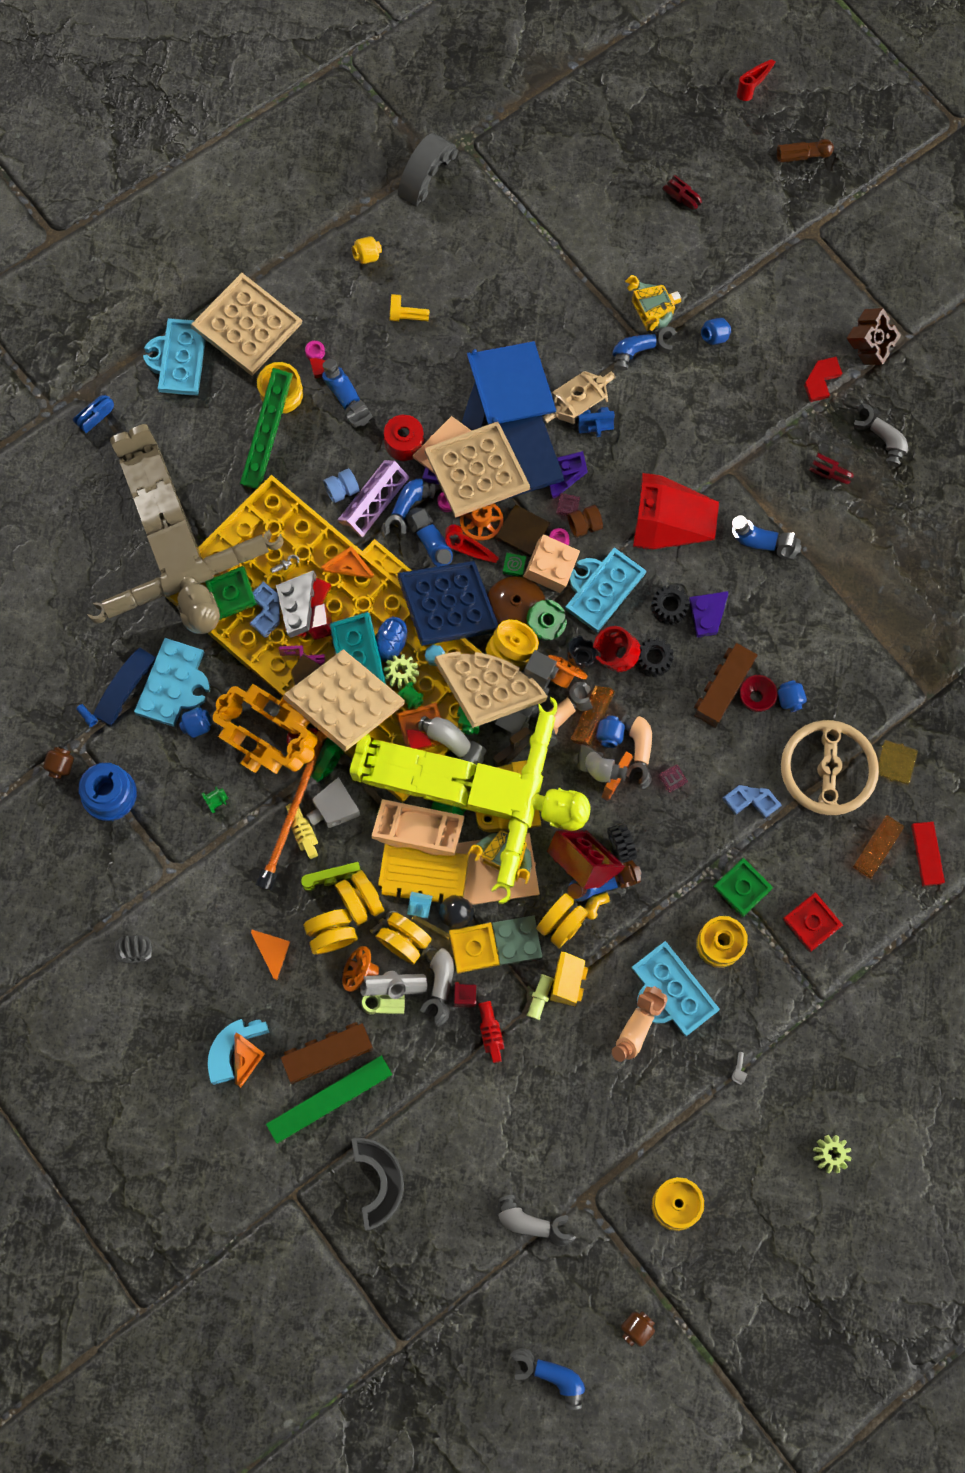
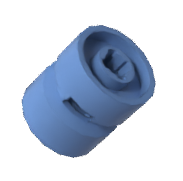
(342, 485)

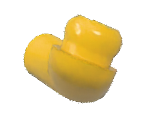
(593, 904)

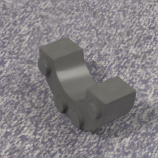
(423, 165)
(542, 670)
(391, 1179)

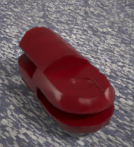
(682, 193)
(831, 469)

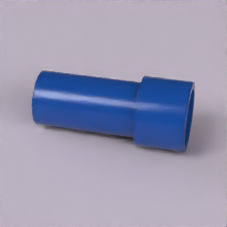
(89, 718)

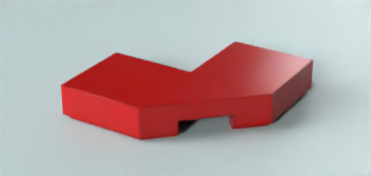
(823, 370)

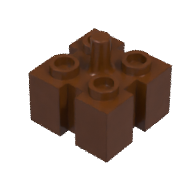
(873, 336)

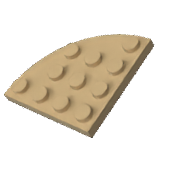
(488, 686)

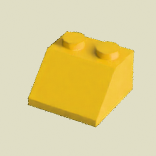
(568, 979)

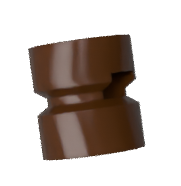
(583, 521)

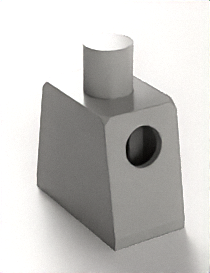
(333, 805)

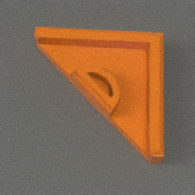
(348, 563)
(273, 951)
(246, 1059)

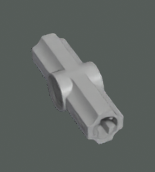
(393, 984)

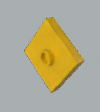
(474, 948)

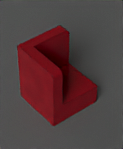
(320, 622)
(465, 995)

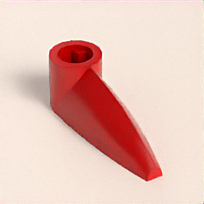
(752, 79)
(467, 544)

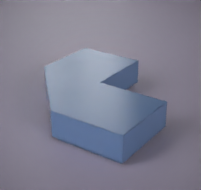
(269, 617)
(760, 798)

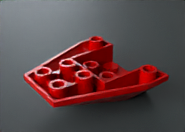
(673, 514)

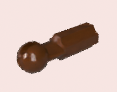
(804, 150)

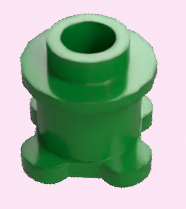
(411, 696)
(215, 798)

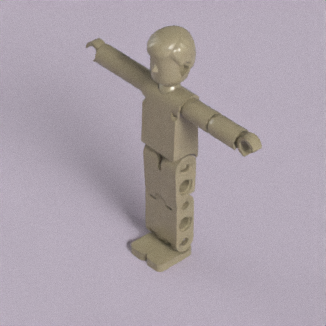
(171, 540)

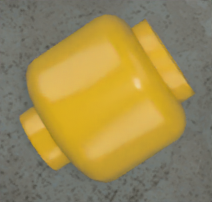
(366, 250)

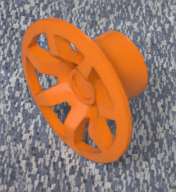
(482, 518)
(566, 674)
(361, 968)

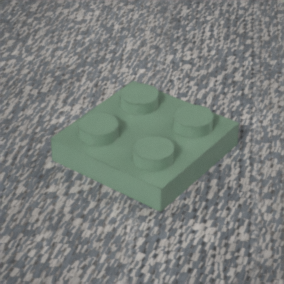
(517, 940)

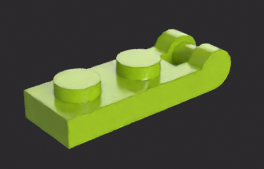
(329, 876)

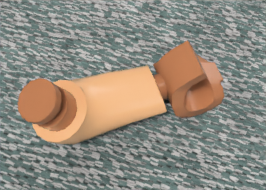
(634, 1033)

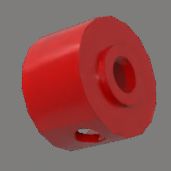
(403, 447)
(610, 644)

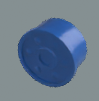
(107, 791)

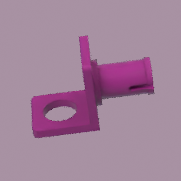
(298, 650)

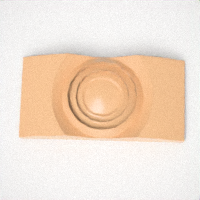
(417, 828)

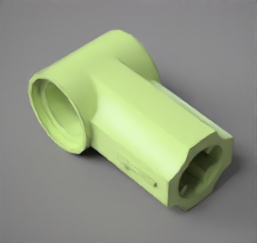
(385, 1005)

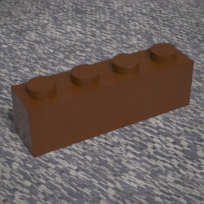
(725, 685)
(326, 1053)

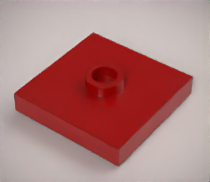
(812, 922)

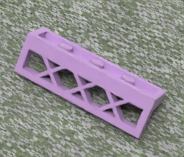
(369, 492)

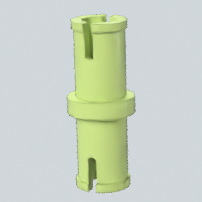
(540, 996)

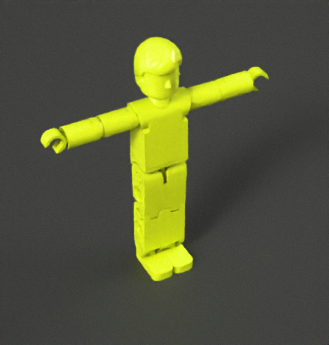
(477, 788)

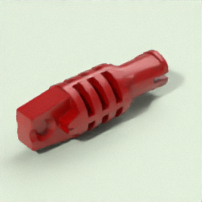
(491, 1032)

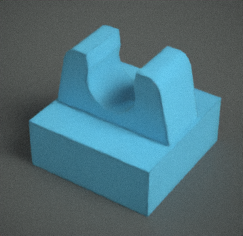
(419, 905)

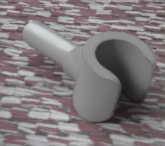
(739, 1076)

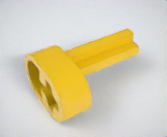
(398, 312)

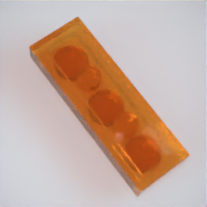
(589, 721)
(878, 846)

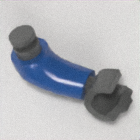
(411, 492)
(430, 537)
(762, 539)

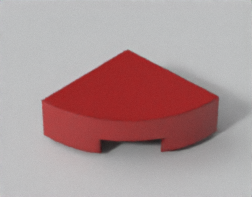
(317, 367)
(418, 739)

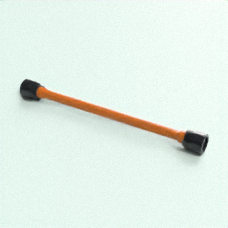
(267, 877)

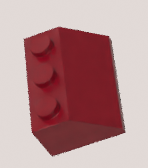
(584, 858)

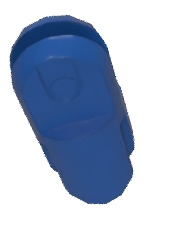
(94, 413)

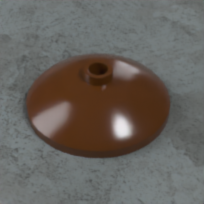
(503, 593)

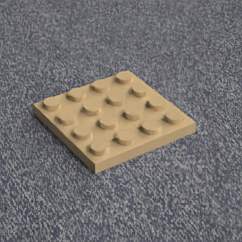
(246, 324)
(477, 469)
(343, 700)

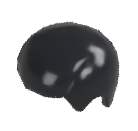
(581, 652)
(456, 912)

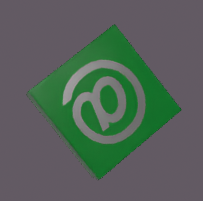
(514, 565)

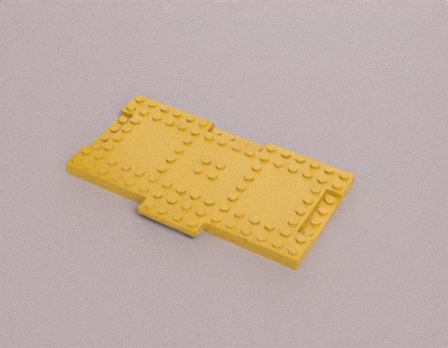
(315, 543)

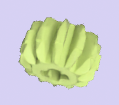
(401, 664)
(838, 1149)

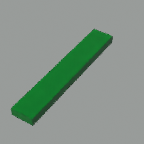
(266, 428)
(329, 1099)

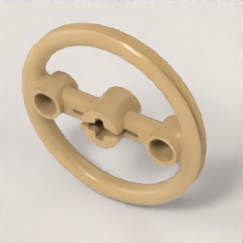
(829, 777)

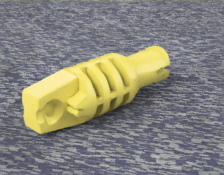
(304, 834)

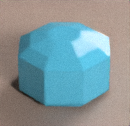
(431, 652)

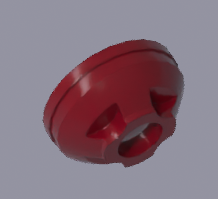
(759, 684)

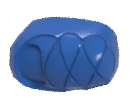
(391, 638)

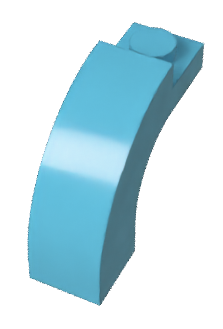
(221, 1051)

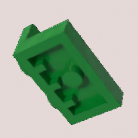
(327, 760)

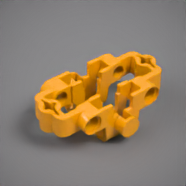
(299, 749)

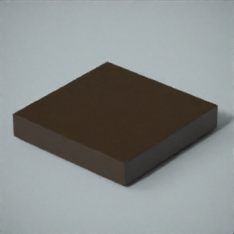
(522, 530)

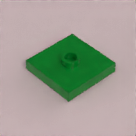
(232, 592)
(742, 887)

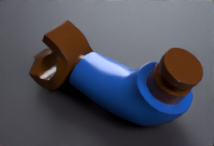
(627, 877)

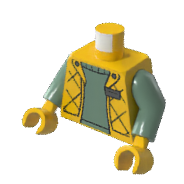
(653, 303)
(493, 846)

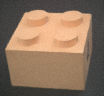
(551, 563)

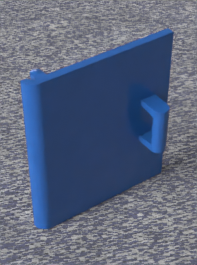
(511, 383)

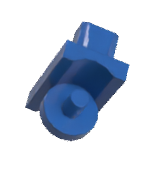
(596, 421)

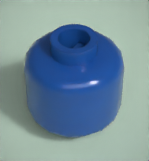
(716, 331)
(791, 696)
(196, 722)
(610, 732)

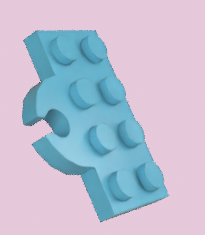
(178, 358)
(602, 587)
(172, 683)
(687, 1001)

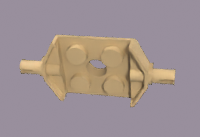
(569, 405)

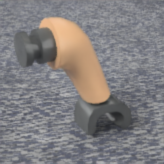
(567, 707)
(642, 736)

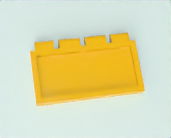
(420, 872)

